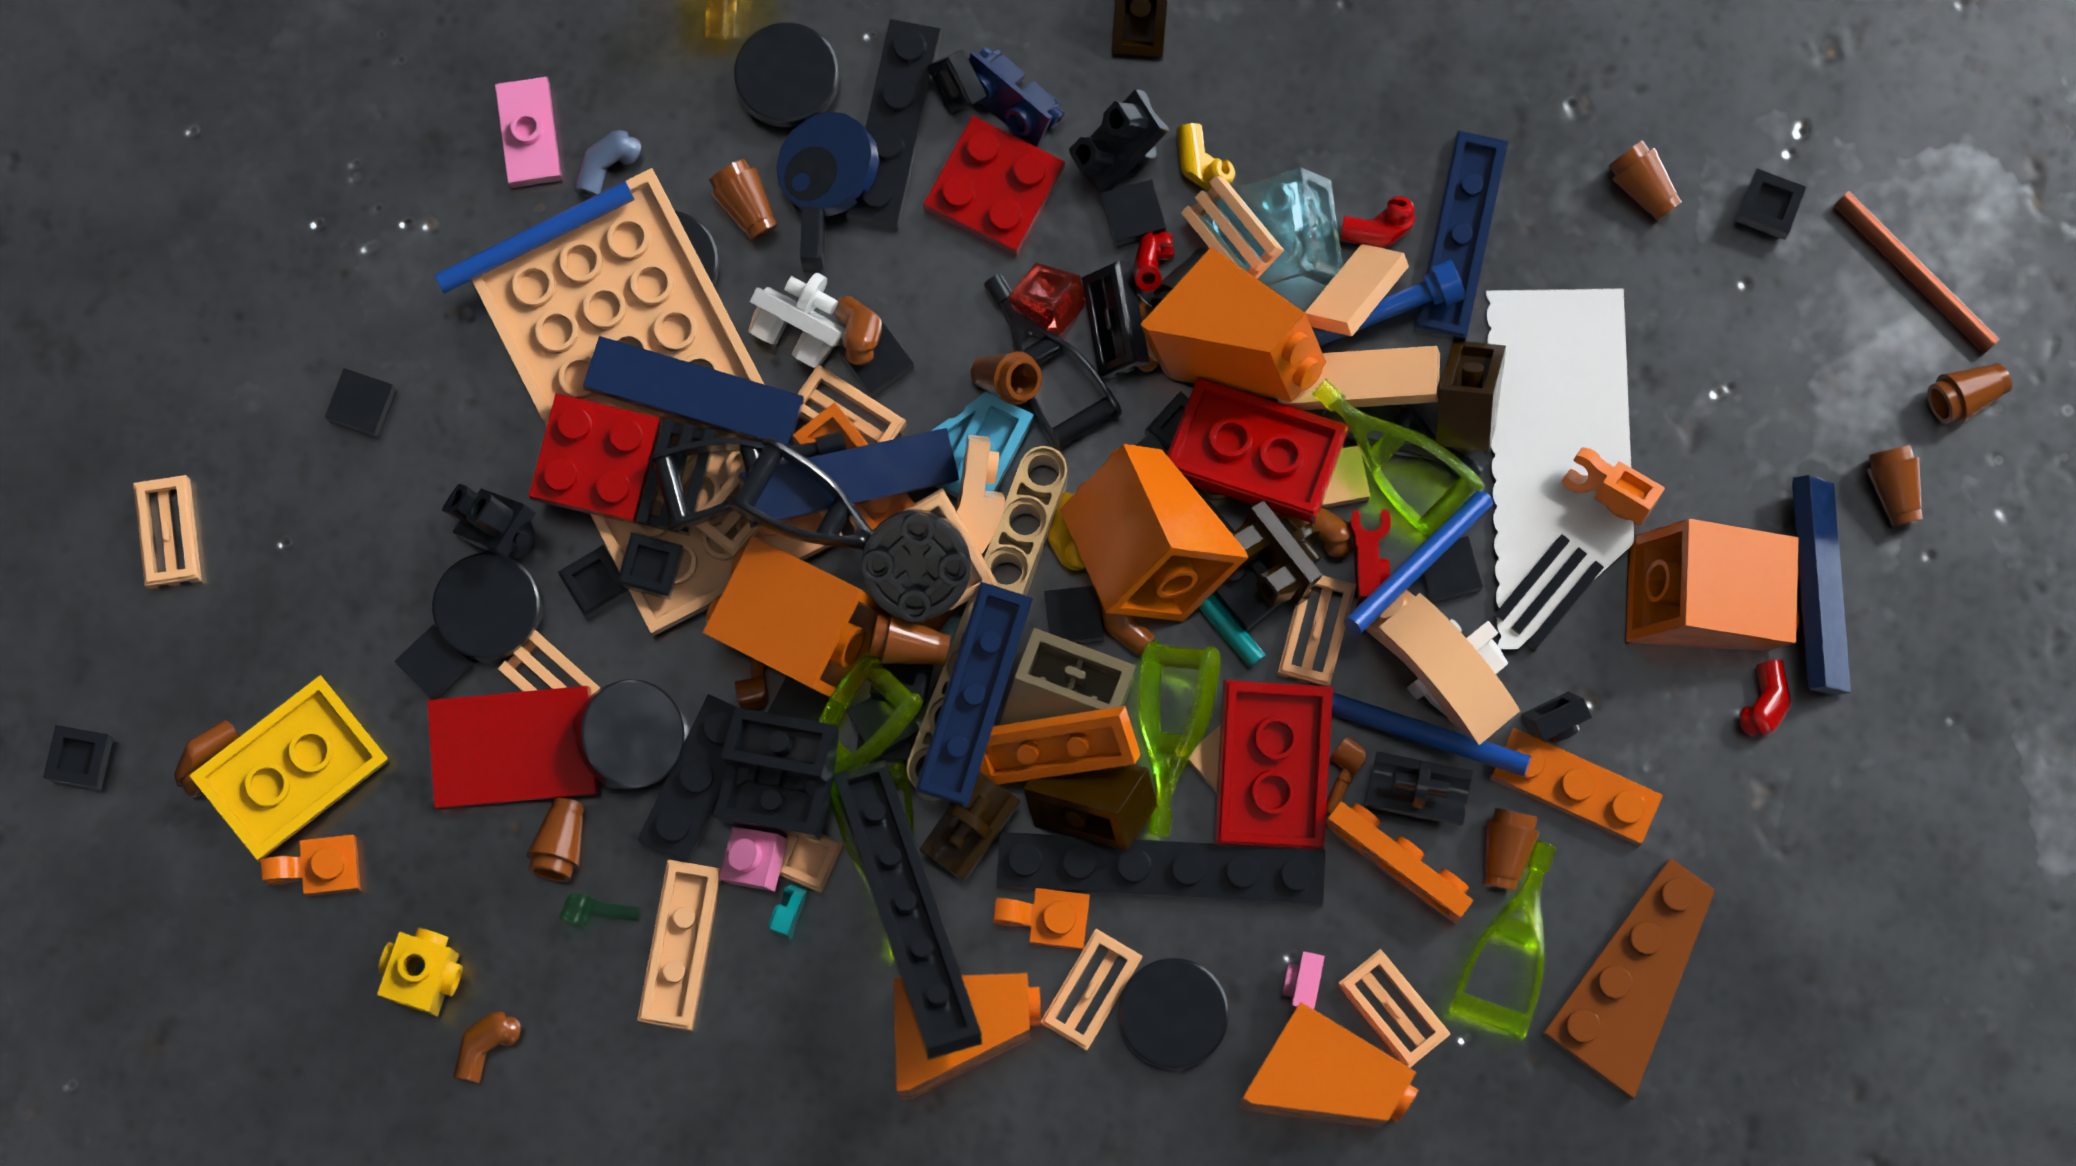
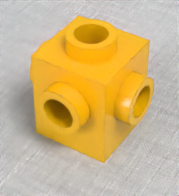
(427, 989)

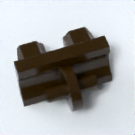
(1284, 552)
(968, 831)

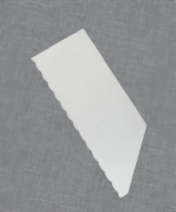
(1557, 394)

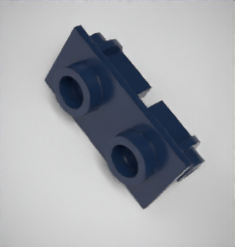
(1023, 111)

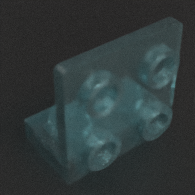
(1300, 216)

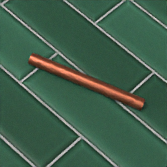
(1916, 272)

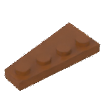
(1628, 990)

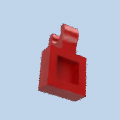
(1368, 567)

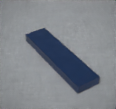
(1463, 229)
(692, 392)
(862, 474)
(1821, 585)
(974, 694)

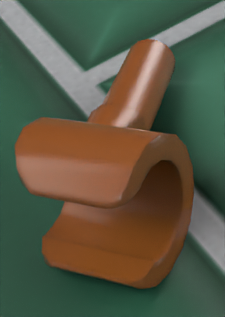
(753, 692)
(1351, 758)

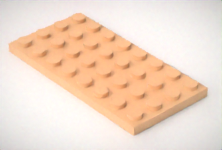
(643, 286)

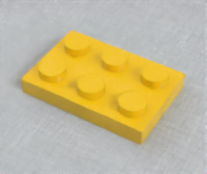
(289, 768)

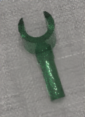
(579, 908)

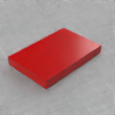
(1257, 449)
(507, 748)
(1273, 764)

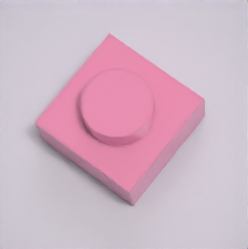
(753, 859)
(1303, 980)

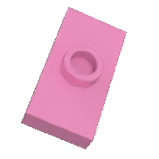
(528, 132)

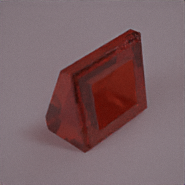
(1049, 297)

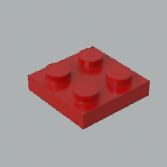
(994, 185)
(594, 458)

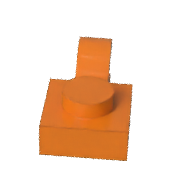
(1618, 487)
(324, 866)
(1054, 918)

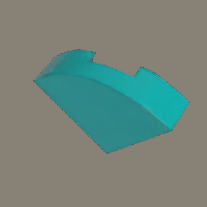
(787, 913)

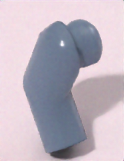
(600, 156)

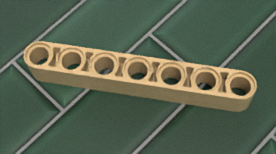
(1008, 547)

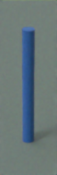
(534, 237)
(1418, 563)
(1430, 734)

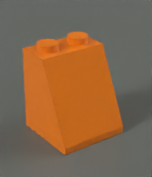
(1233, 333)
(1149, 537)
(1712, 587)
(792, 616)
(1004, 1013)
(1329, 1076)

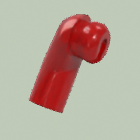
(1384, 228)
(1149, 251)
(1772, 703)

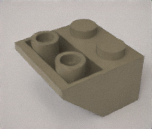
(1064, 680)

